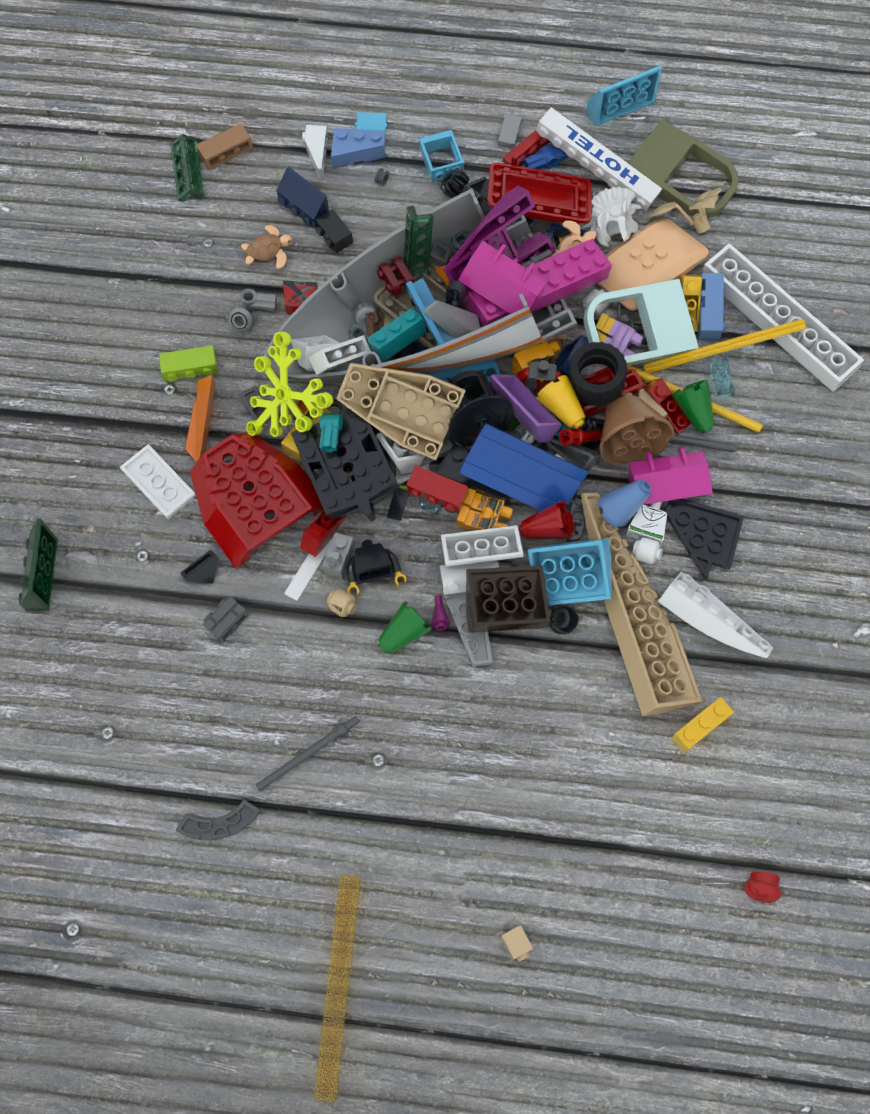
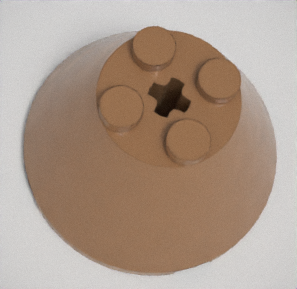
(631, 430)

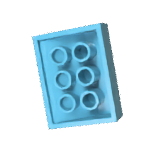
(624, 96)
(575, 570)

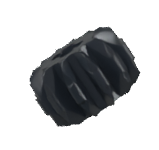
(454, 183)

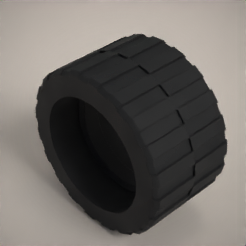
(598, 354)

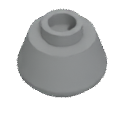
(240, 319)

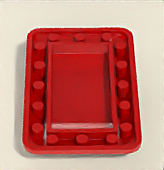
(555, 195)

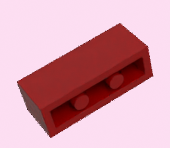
(437, 489)

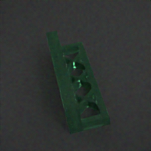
(189, 166)
(412, 245)

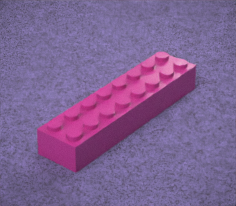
(564, 273)

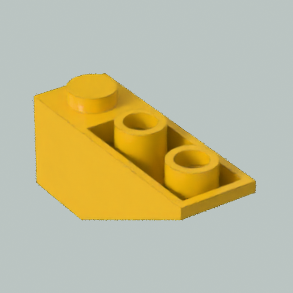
(692, 292)

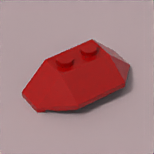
(632, 385)

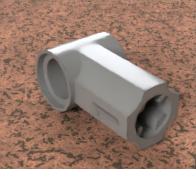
(258, 300)

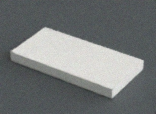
(158, 481)

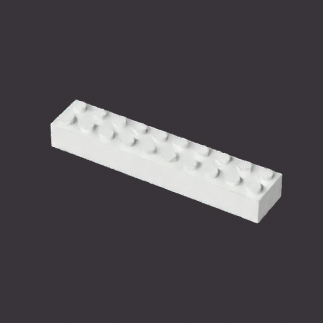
(771, 306)

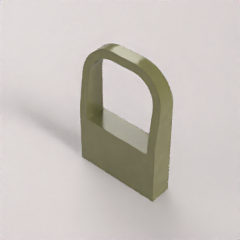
(666, 152)

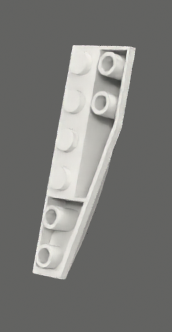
(711, 616)

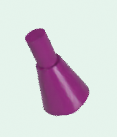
(440, 619)

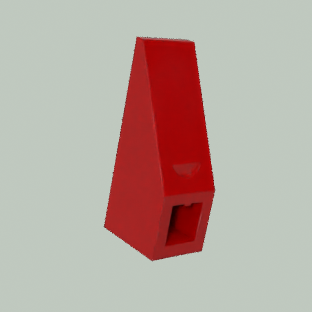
(661, 394)
(319, 534)

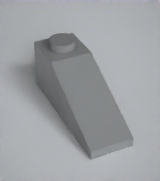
(452, 319)

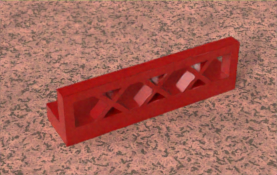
(526, 148)

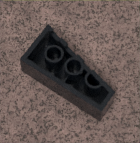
(450, 469)

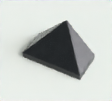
(202, 569)

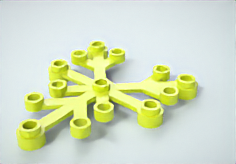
(283, 393)

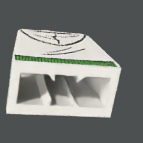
(648, 523)

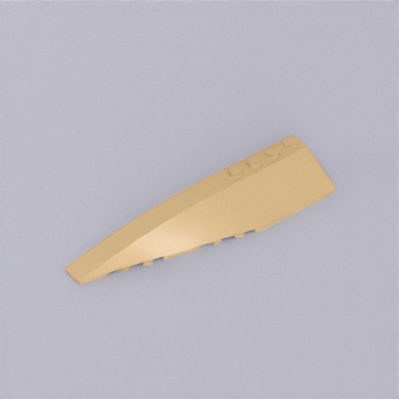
(643, 632)

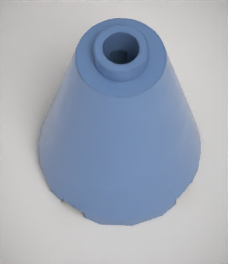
(624, 502)

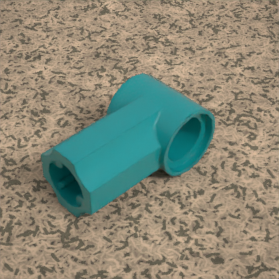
(330, 426)

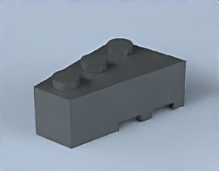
(575, 454)

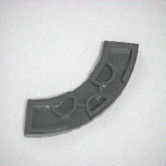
(220, 827)

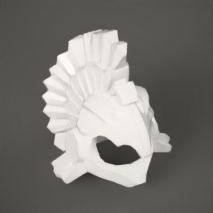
(612, 214)

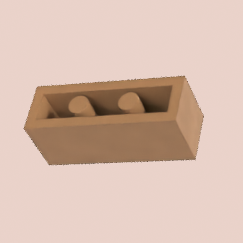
(224, 146)

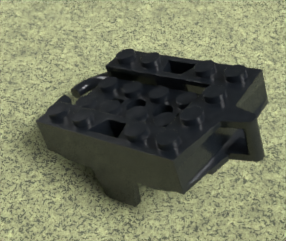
(371, 470)

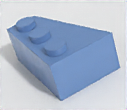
(356, 146)
(711, 306)

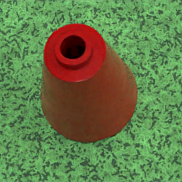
(549, 523)

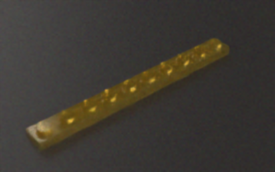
(337, 989)

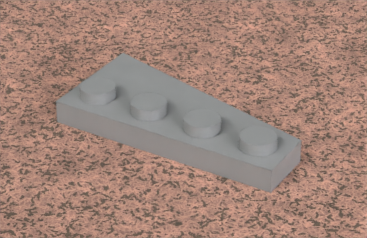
(476, 643)

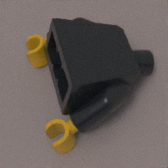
(372, 564)

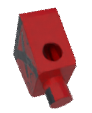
(296, 293)

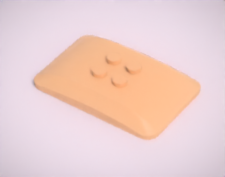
(652, 256)

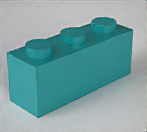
(397, 334)

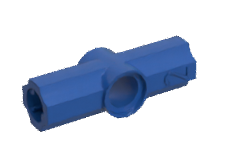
(546, 157)

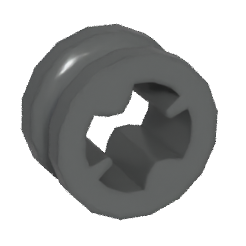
(381, 176)

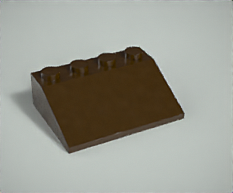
(506, 599)

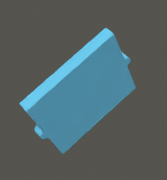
(371, 121)

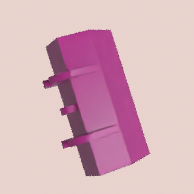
(501, 278)
(673, 475)

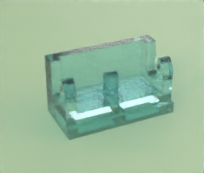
(721, 376)

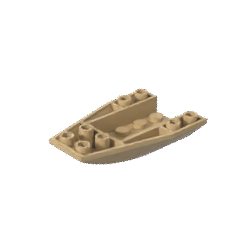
(402, 405)

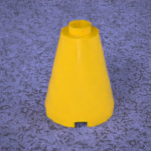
(562, 402)

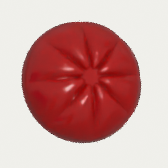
(763, 887)

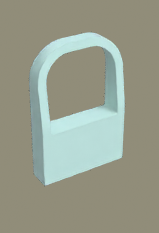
(662, 317)

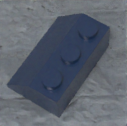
(301, 197)

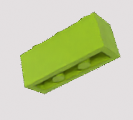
(188, 363)

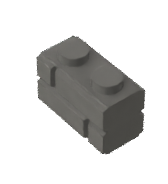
(225, 619)

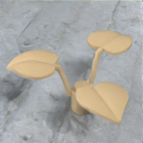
(700, 220)

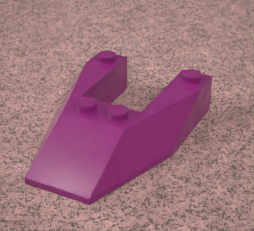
(494, 233)

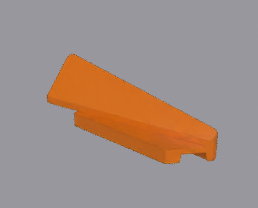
(201, 418)

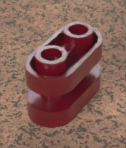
(386, 272)

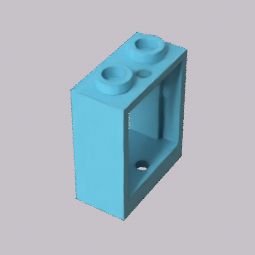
(444, 140)

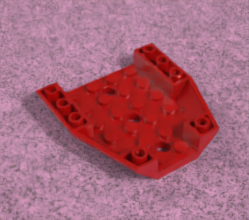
(237, 515)

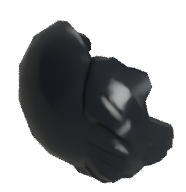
(563, 619)

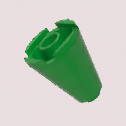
(696, 405)
(402, 629)

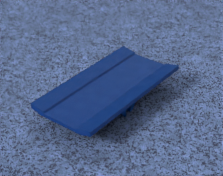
(521, 469)

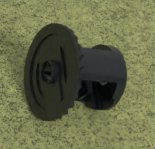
(477, 404)

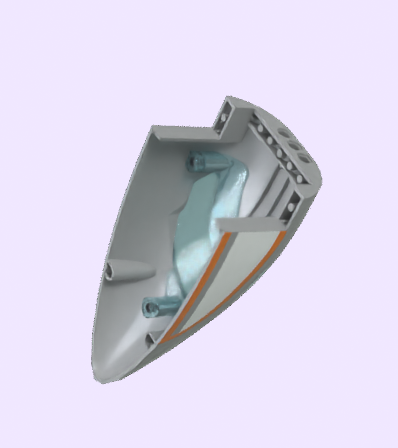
(333, 305)

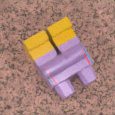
(620, 334)

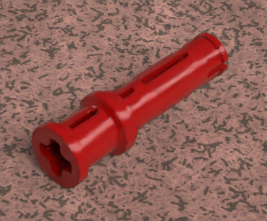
(578, 436)

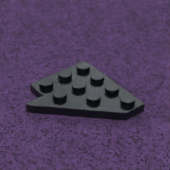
(705, 532)

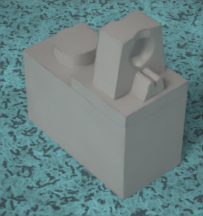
(338, 556)

